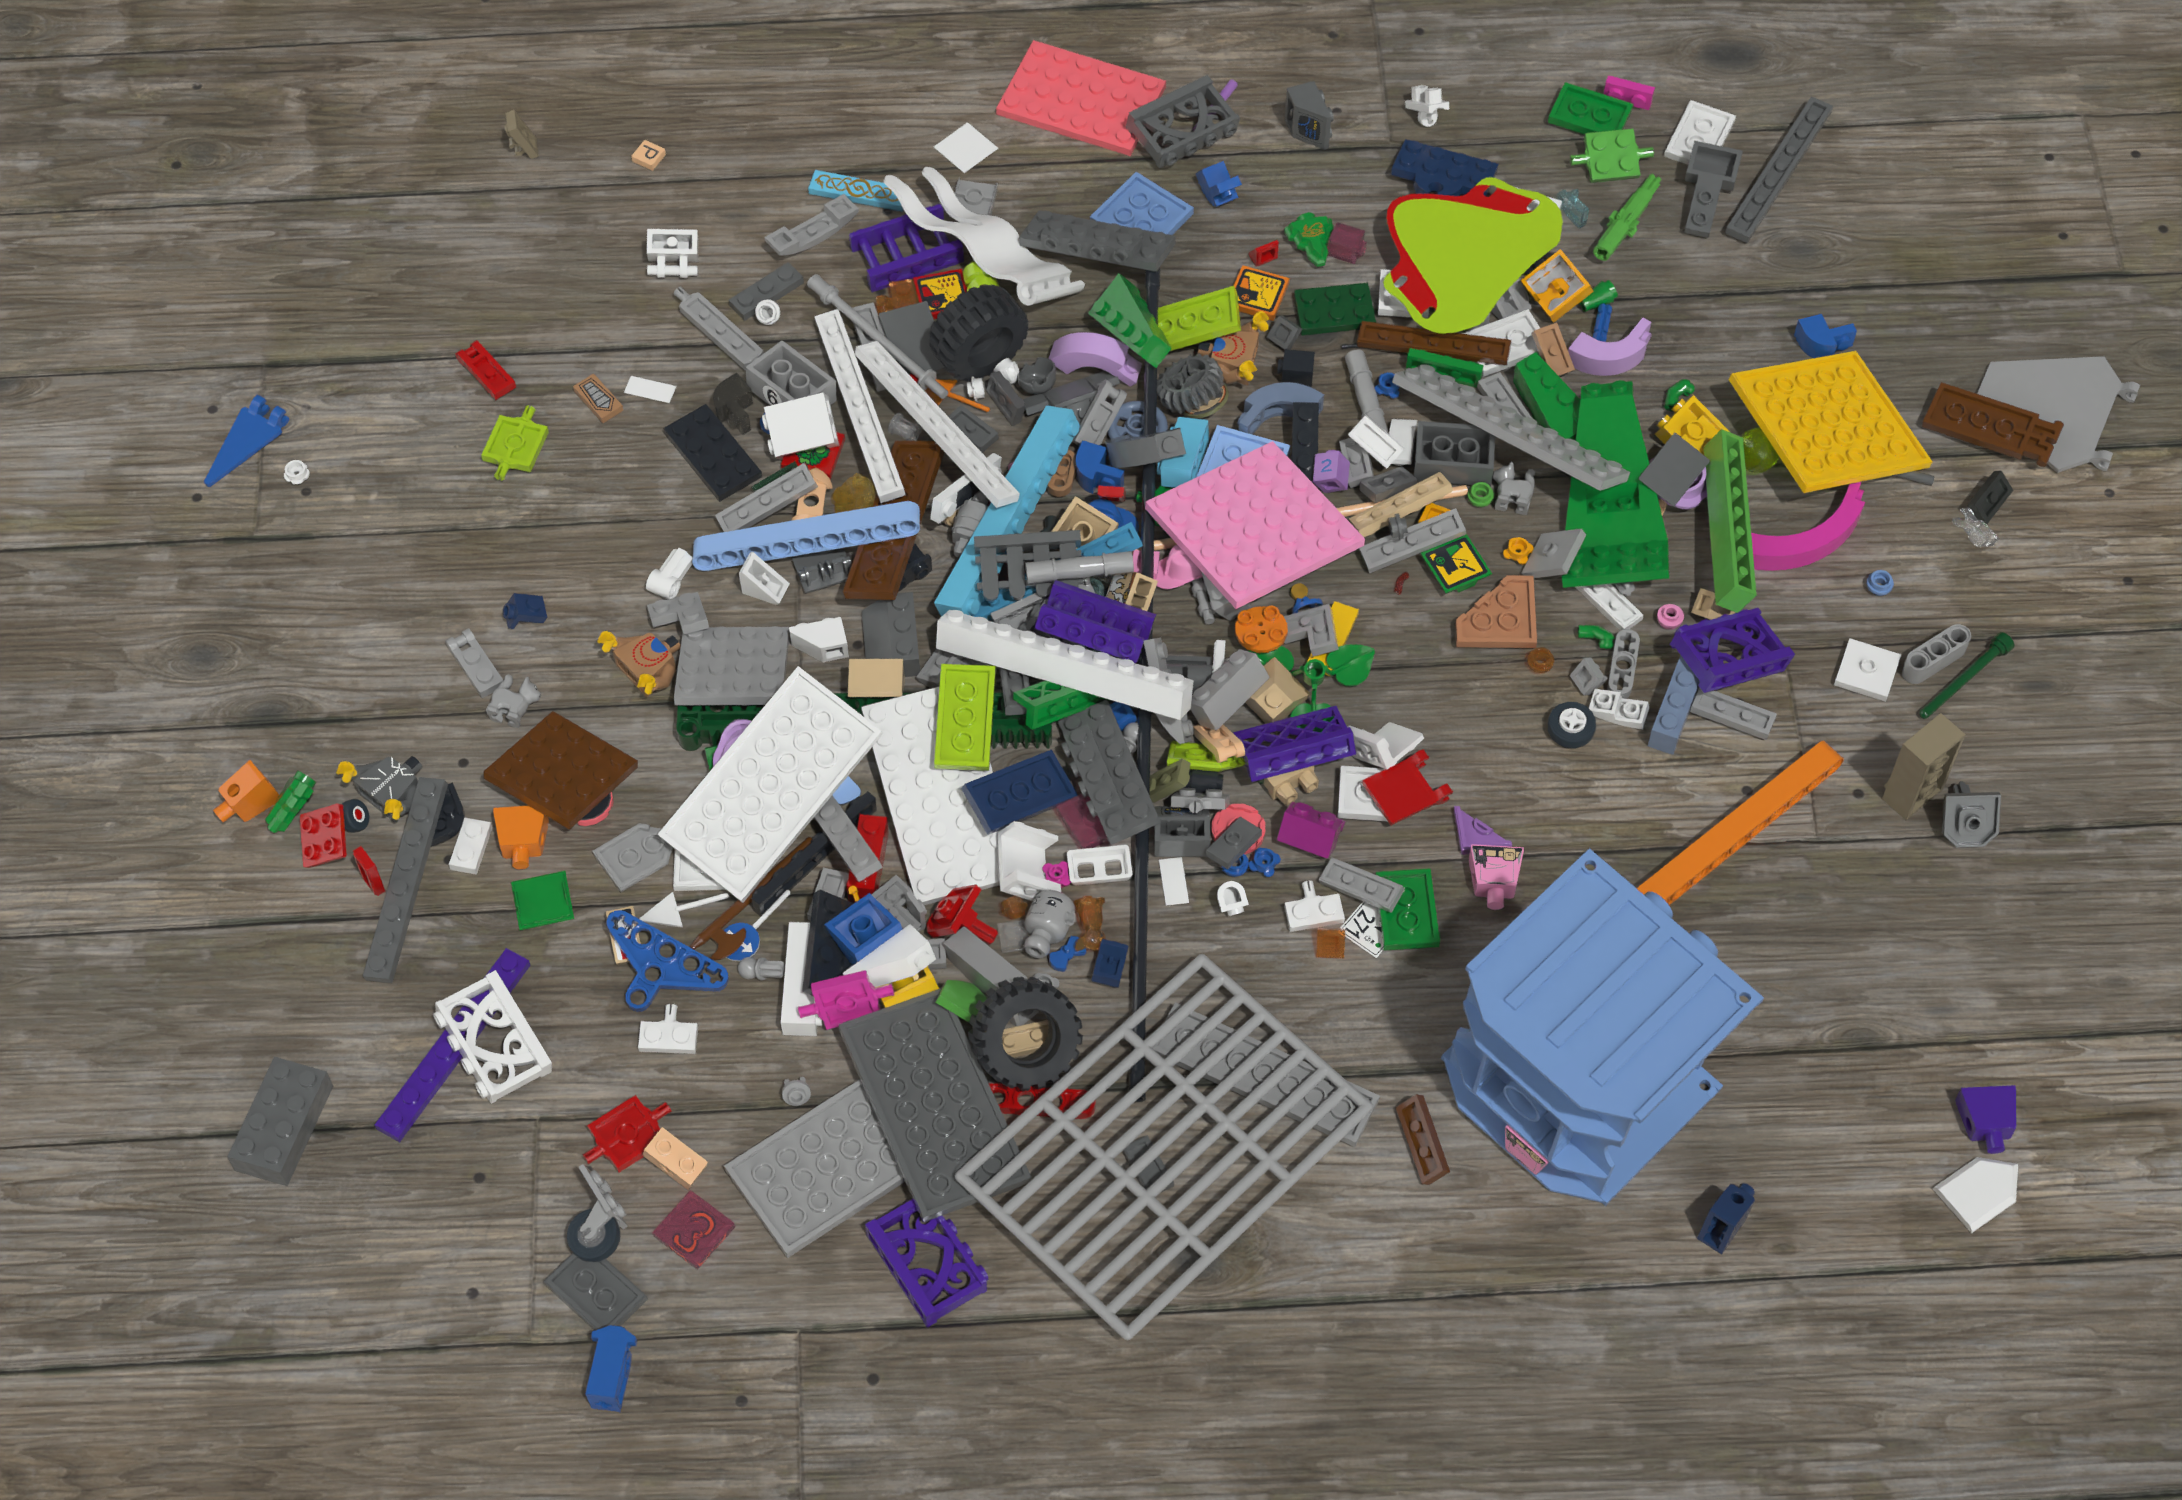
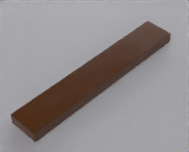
(1455, 345)

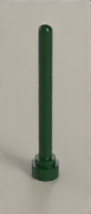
(1999, 646)

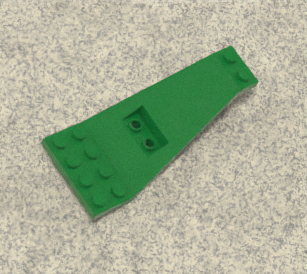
(1622, 522)

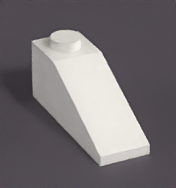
(896, 958)

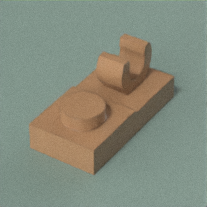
(1553, 349)

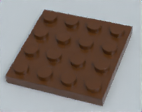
(560, 770)

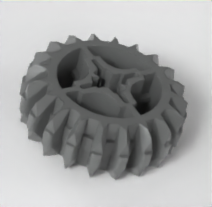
(1190, 383)

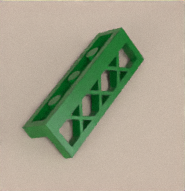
(1052, 705)

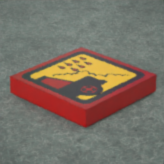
(939, 289)

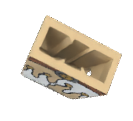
(1132, 589)

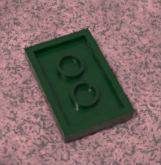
(1333, 308)

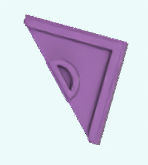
(1475, 832)

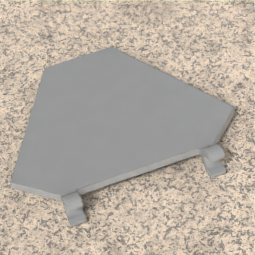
(2064, 390)

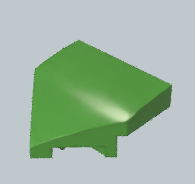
(960, 998)

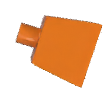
(246, 794)
(520, 833)

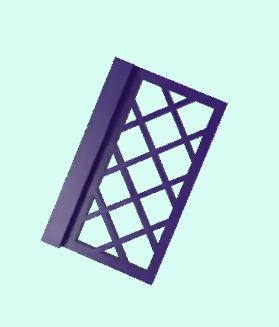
(1305, 751)

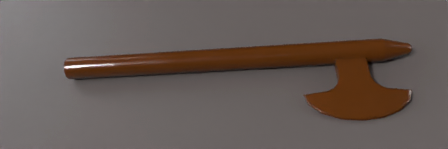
(727, 942)

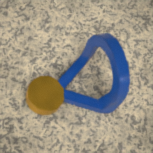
(1299, 593)

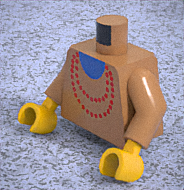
(1237, 350)
(643, 659)

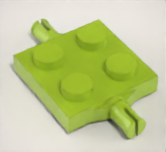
(515, 443)

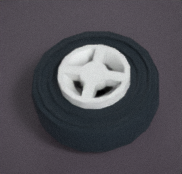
(1572, 715)

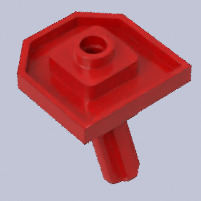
(956, 912)

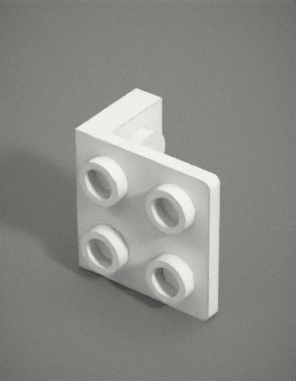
(1385, 745)

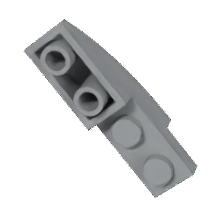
(1181, 729)

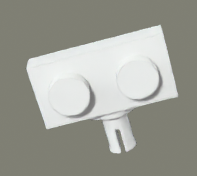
(1313, 910)
(668, 1035)

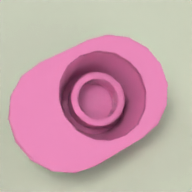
(1176, 570)

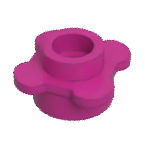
(1061, 868)

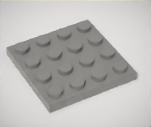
(731, 665)

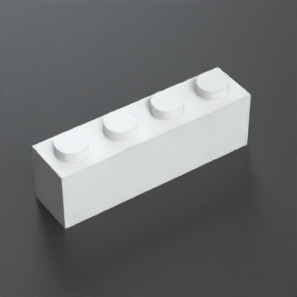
(793, 984)

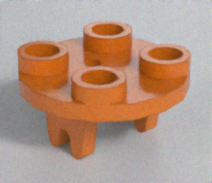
(1273, 626)

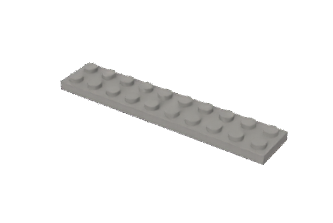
(1512, 427)

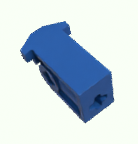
(610, 1368)

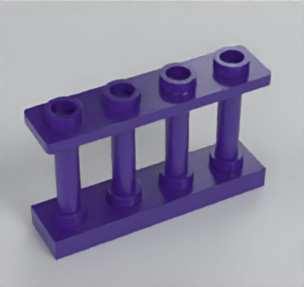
(902, 267)
(1095, 621)

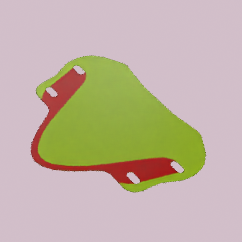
(1466, 250)

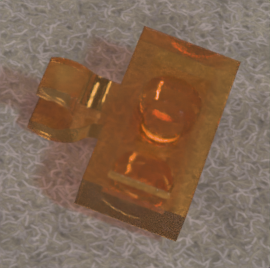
(902, 294)

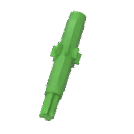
(1626, 220)

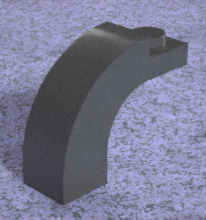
(1145, 449)

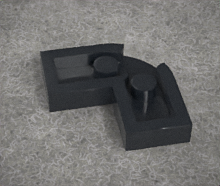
(450, 817)

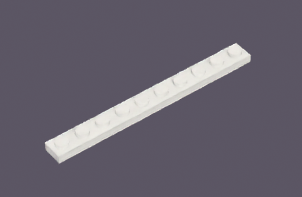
(859, 406)
(937, 424)

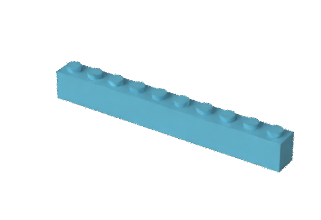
(1030, 477)

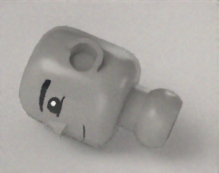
(1048, 921)

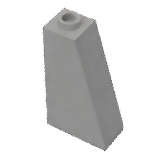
(983, 966)

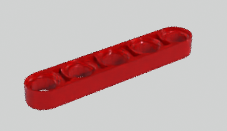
(1012, 1106)

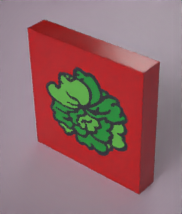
(820, 457)

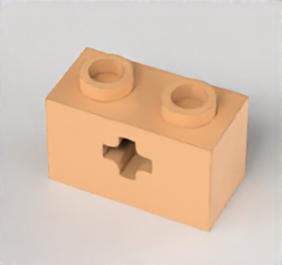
(675, 1158)

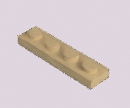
(1404, 503)

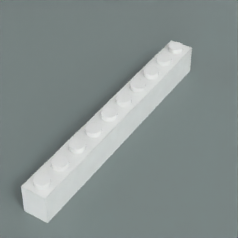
(1065, 664)

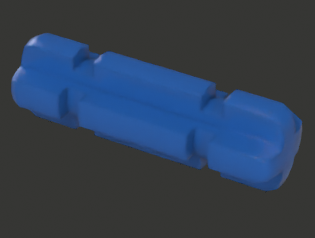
(1602, 322)

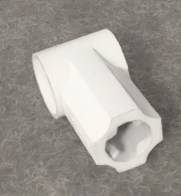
(668, 578)

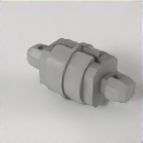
(968, 520)

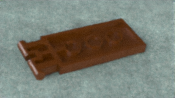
(1991, 424)

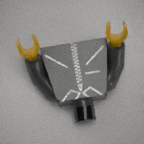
(384, 783)

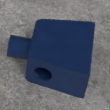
(1733, 1210)

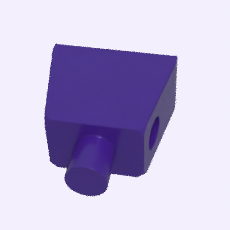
(1988, 1114)

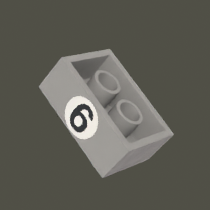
(786, 376)

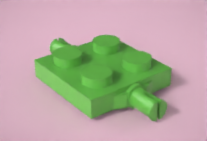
(1611, 155)

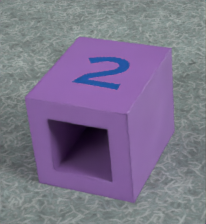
(1331, 471)

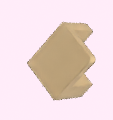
(1706, 606)

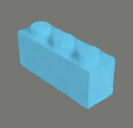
(1183, 468)

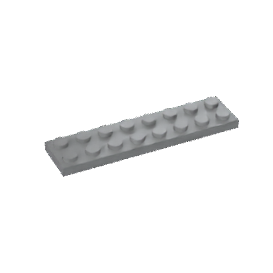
(1261, 1072)

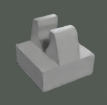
(1588, 676)

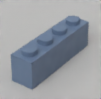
(1674, 708)

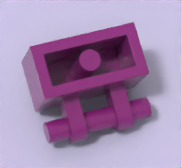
(1310, 829)

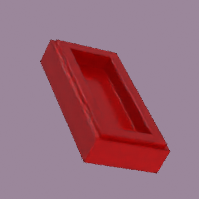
(1112, 493)
(368, 871)

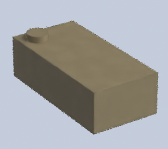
(1923, 766)

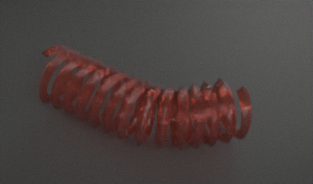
(1404, 576)

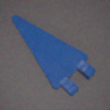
(247, 437)

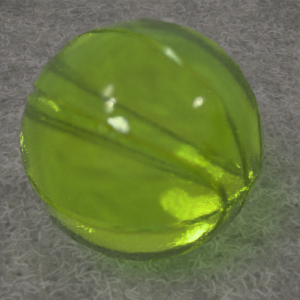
(1758, 451)

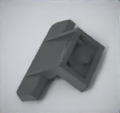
(1074, 395)

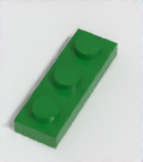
(1462, 371)

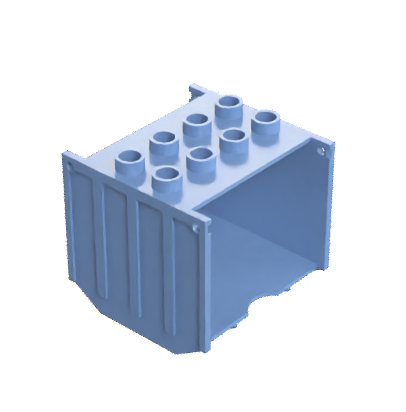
(1593, 1030)

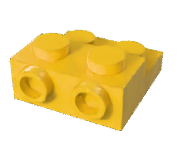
(1691, 422)

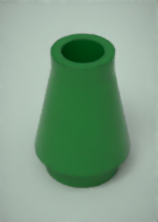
(1603, 293)

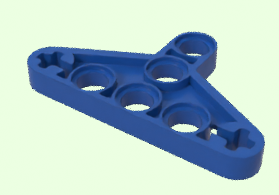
(672, 968)

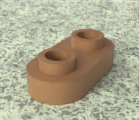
(1063, 476)

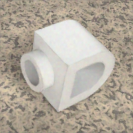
(1231, 898)

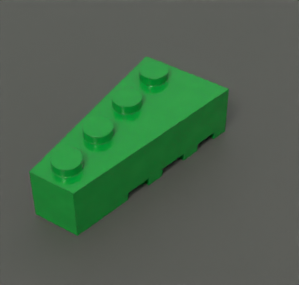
(1128, 318)
(1547, 396)

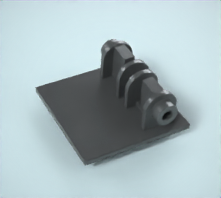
(822, 568)

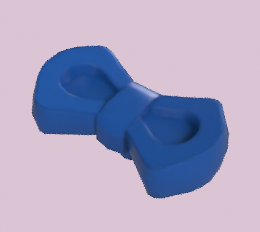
(1059, 959)

